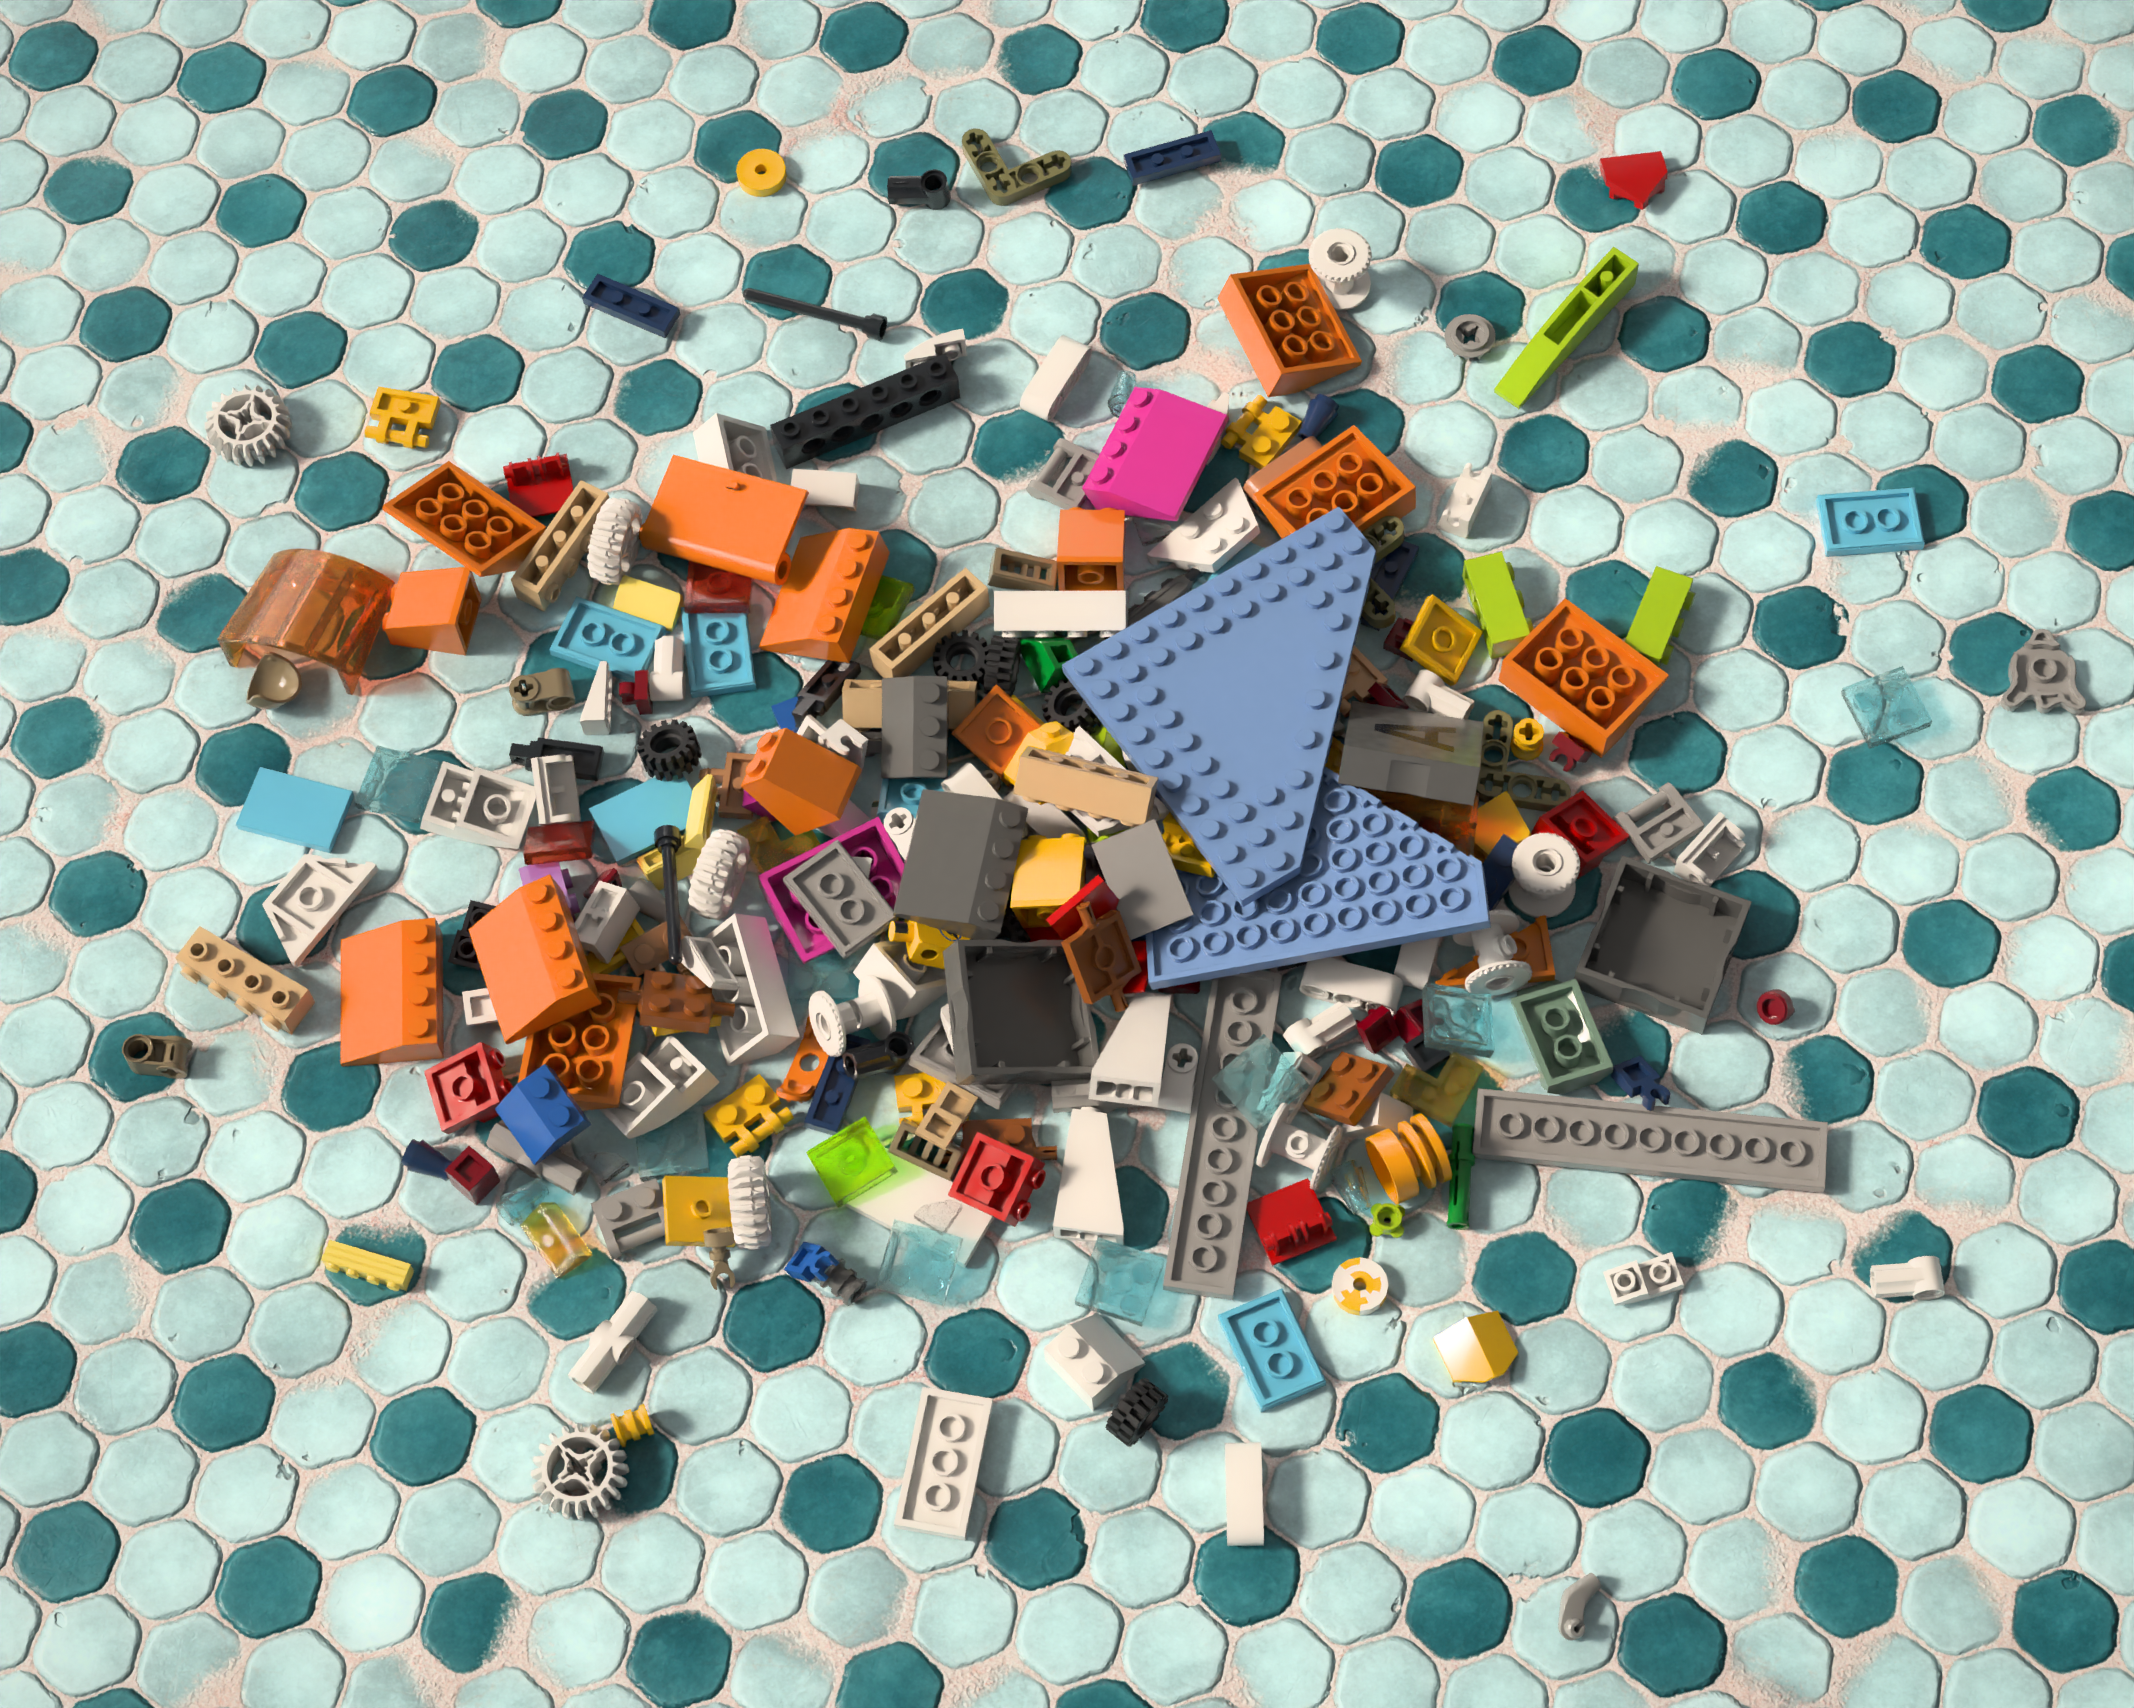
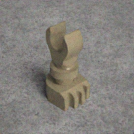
(718, 1239)

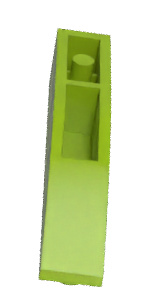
(1569, 326)

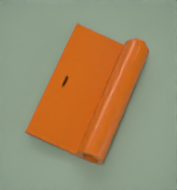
(722, 527)

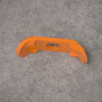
(800, 1084)

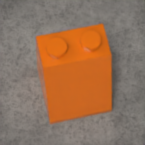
(1091, 550)
(433, 610)
(799, 781)

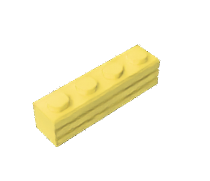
(367, 1265)

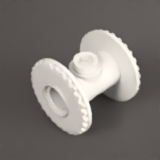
(1341, 264)
(1544, 875)
(1495, 950)
(834, 1021)
(1299, 1146)

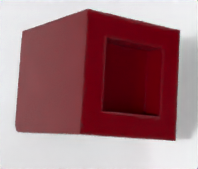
(472, 1175)

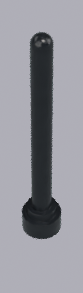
(873, 326)
(667, 841)

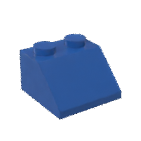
(542, 1114)

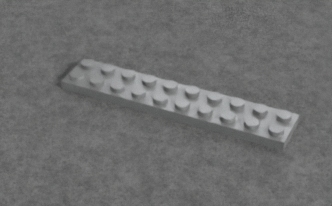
(1219, 1143)
(1651, 1143)

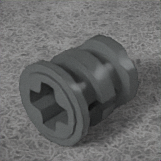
(844, 1282)

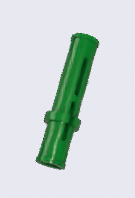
(1461, 1162)

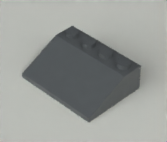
(961, 863)

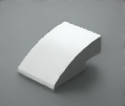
(478, 807)
(659, 1088)

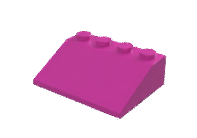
(1154, 455)
(863, 841)

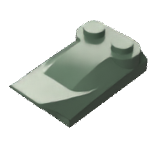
(1561, 1036)

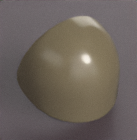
(273, 682)

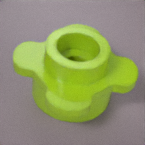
(1391, 1211)

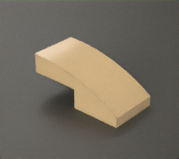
(946, 1115)

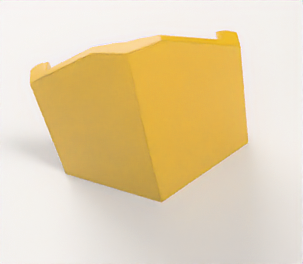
(1477, 1348)

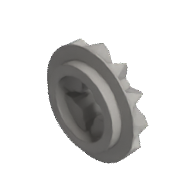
(1468, 325)

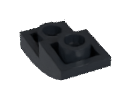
(463, 950)

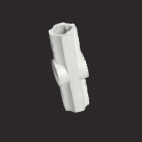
(612, 1342)

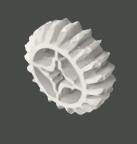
(253, 433)
(614, 541)
(719, 874)
(749, 1202)
(570, 1481)

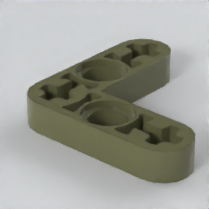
(1012, 179)
(1388, 544)
(1498, 775)

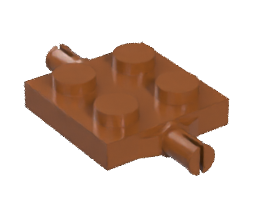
(1101, 957)
(675, 1002)
(1012, 1132)

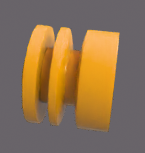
(1414, 1156)

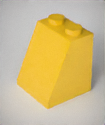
(1046, 876)

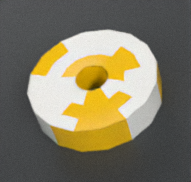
(1362, 1271)

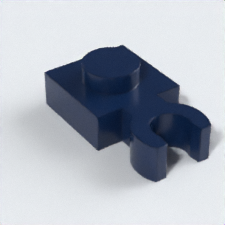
(1639, 1078)

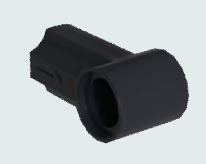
(919, 189)
(878, 1056)

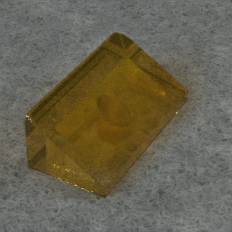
(555, 1239)

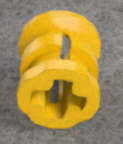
(1524, 748)
(632, 1425)

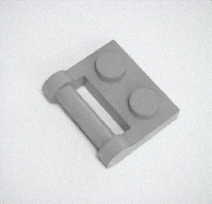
(1068, 488)
(1664, 830)
(627, 1211)

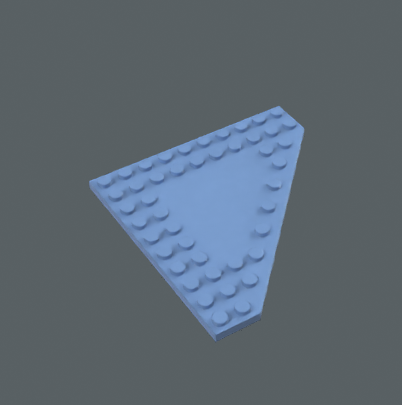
(1240, 697)
(1362, 887)

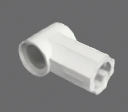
(668, 678)
(1431, 695)
(1317, 1033)
(1918, 1278)

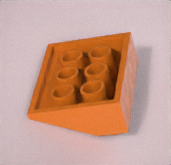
(1287, 328)
(1340, 474)
(467, 521)
(827, 595)
(1582, 677)
(533, 960)
(392, 994)
(590, 1047)

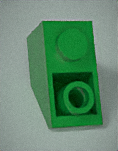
(1045, 659)

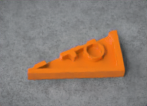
(1532, 947)

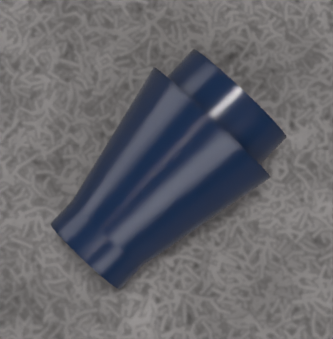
(1318, 417)
(425, 1160)

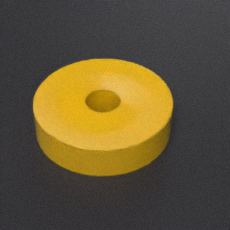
(761, 184)

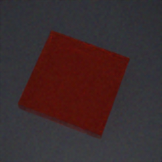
(716, 591)
(559, 842)

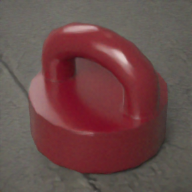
(1775, 1007)

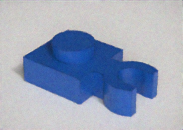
(810, 1262)

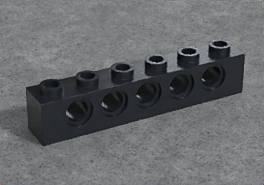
(865, 411)

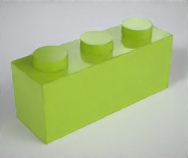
(1496, 603)
(1660, 615)

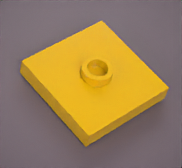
(1441, 640)
(694, 1206)

